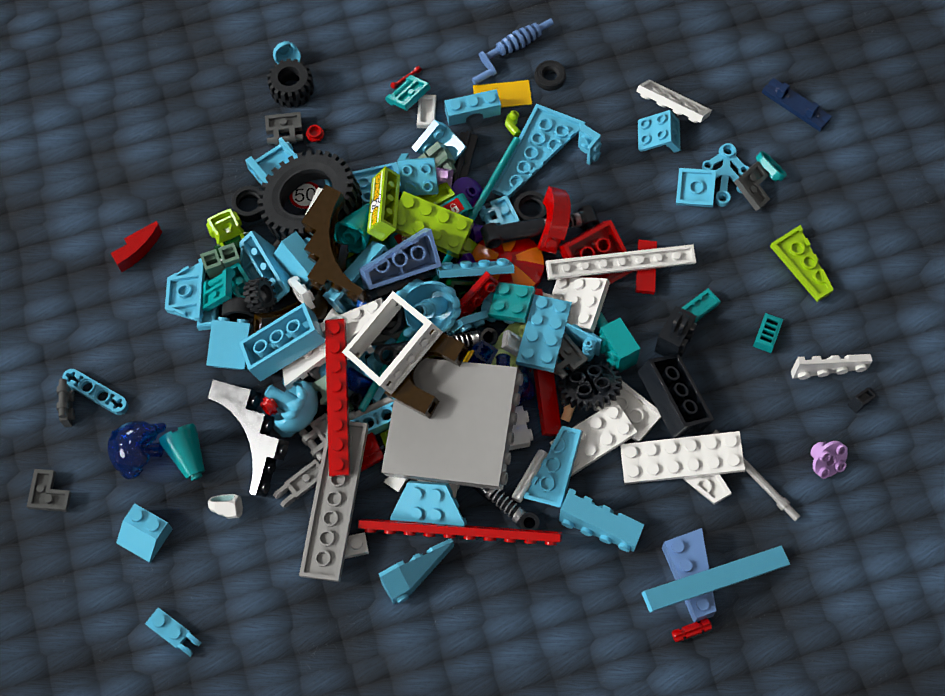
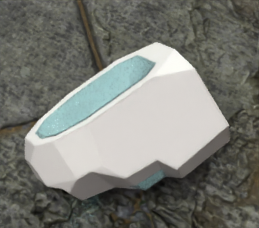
(226, 505)

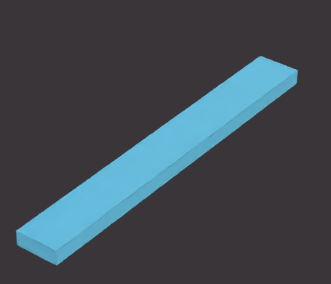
(715, 578)

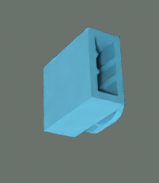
(294, 258)

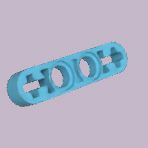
(95, 391)

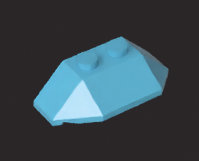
(258, 262)

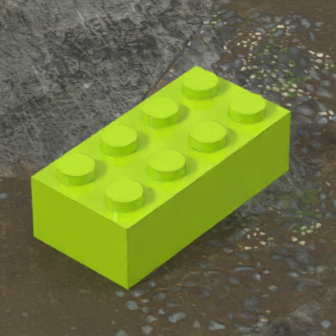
(448, 227)

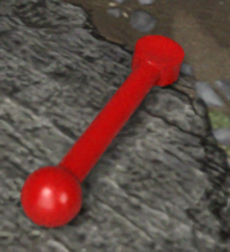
(394, 84)

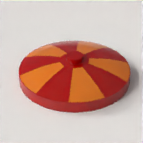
(523, 254)

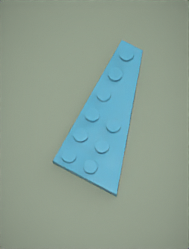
(540, 140)

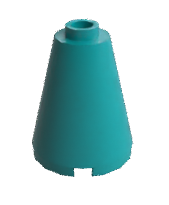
(353, 230)
(184, 450)

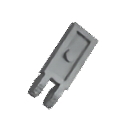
(299, 483)

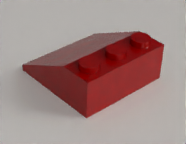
(596, 241)

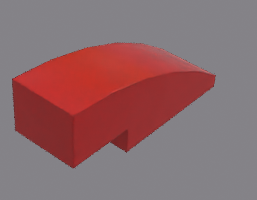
(136, 246)

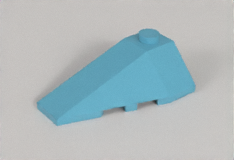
(404, 578)

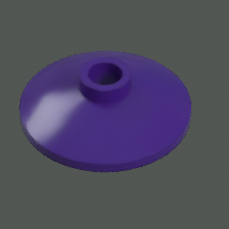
(467, 184)

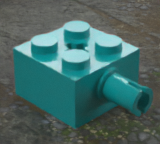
(617, 343)

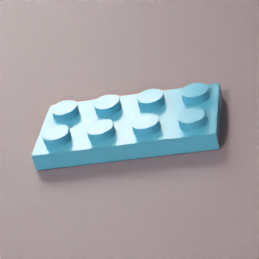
(543, 333)

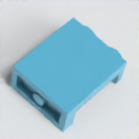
(263, 165)
(224, 343)

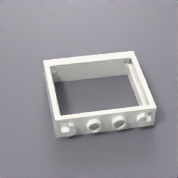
(407, 357)

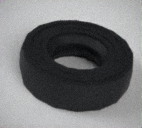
(550, 85)

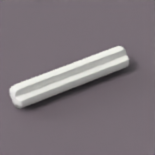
(527, 478)

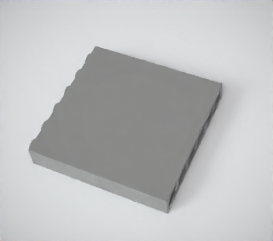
(468, 432)

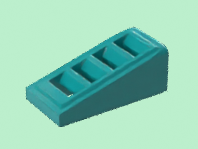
(763, 344)

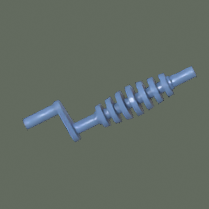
(514, 41)

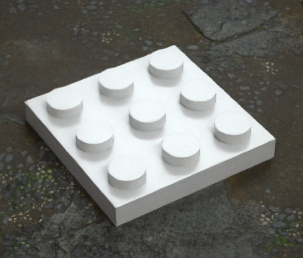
(586, 298)

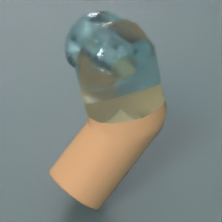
(568, 411)

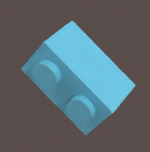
(143, 533)

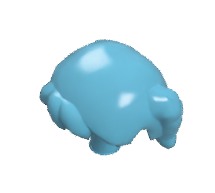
(433, 301)
(295, 407)

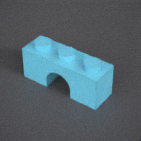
(460, 108)

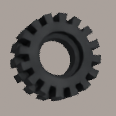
(259, 295)

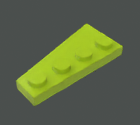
(802, 262)

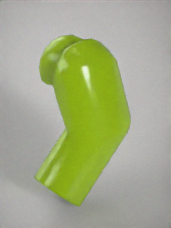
(511, 122)

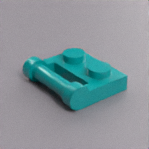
(408, 92)
(217, 290)

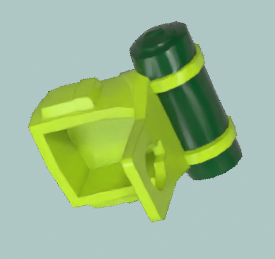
(226, 229)

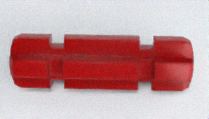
(691, 630)

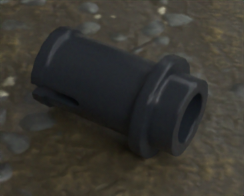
(356, 399)

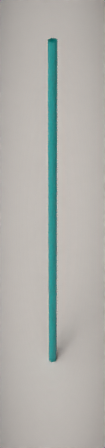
(476, 209)

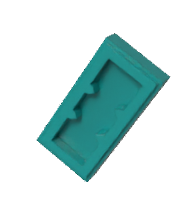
(702, 304)

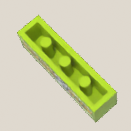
(383, 204)

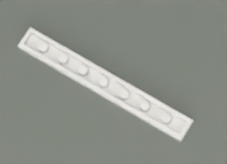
(620, 262)

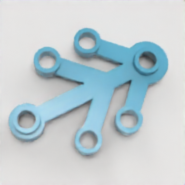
(725, 171)

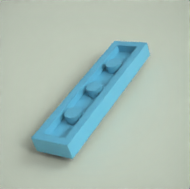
(466, 268)

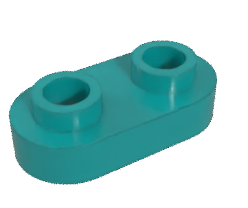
(767, 162)

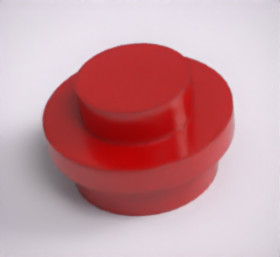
(315, 133)
(269, 406)

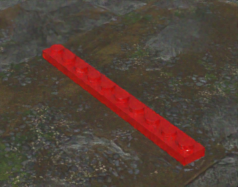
(469, 532)

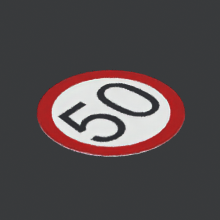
(303, 195)

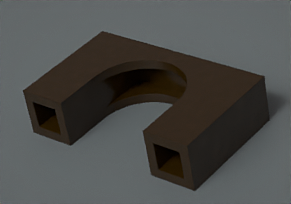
(417, 399)

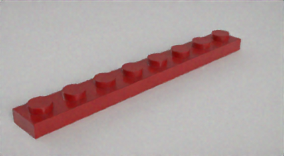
(337, 398)

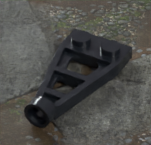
(385, 291)

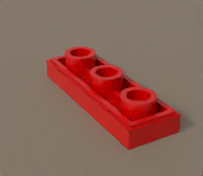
(646, 278)
(477, 293)

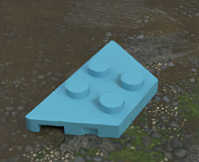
(185, 292)
(428, 504)

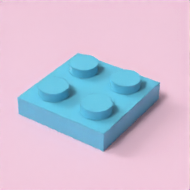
(696, 187)

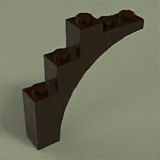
(321, 224)
(320, 303)

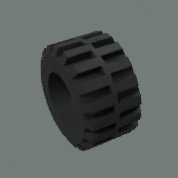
(289, 71)

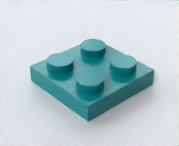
(511, 302)

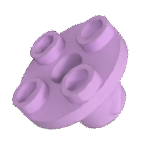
(829, 458)

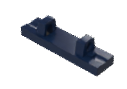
(796, 104)

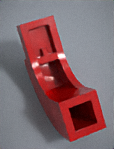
(557, 221)

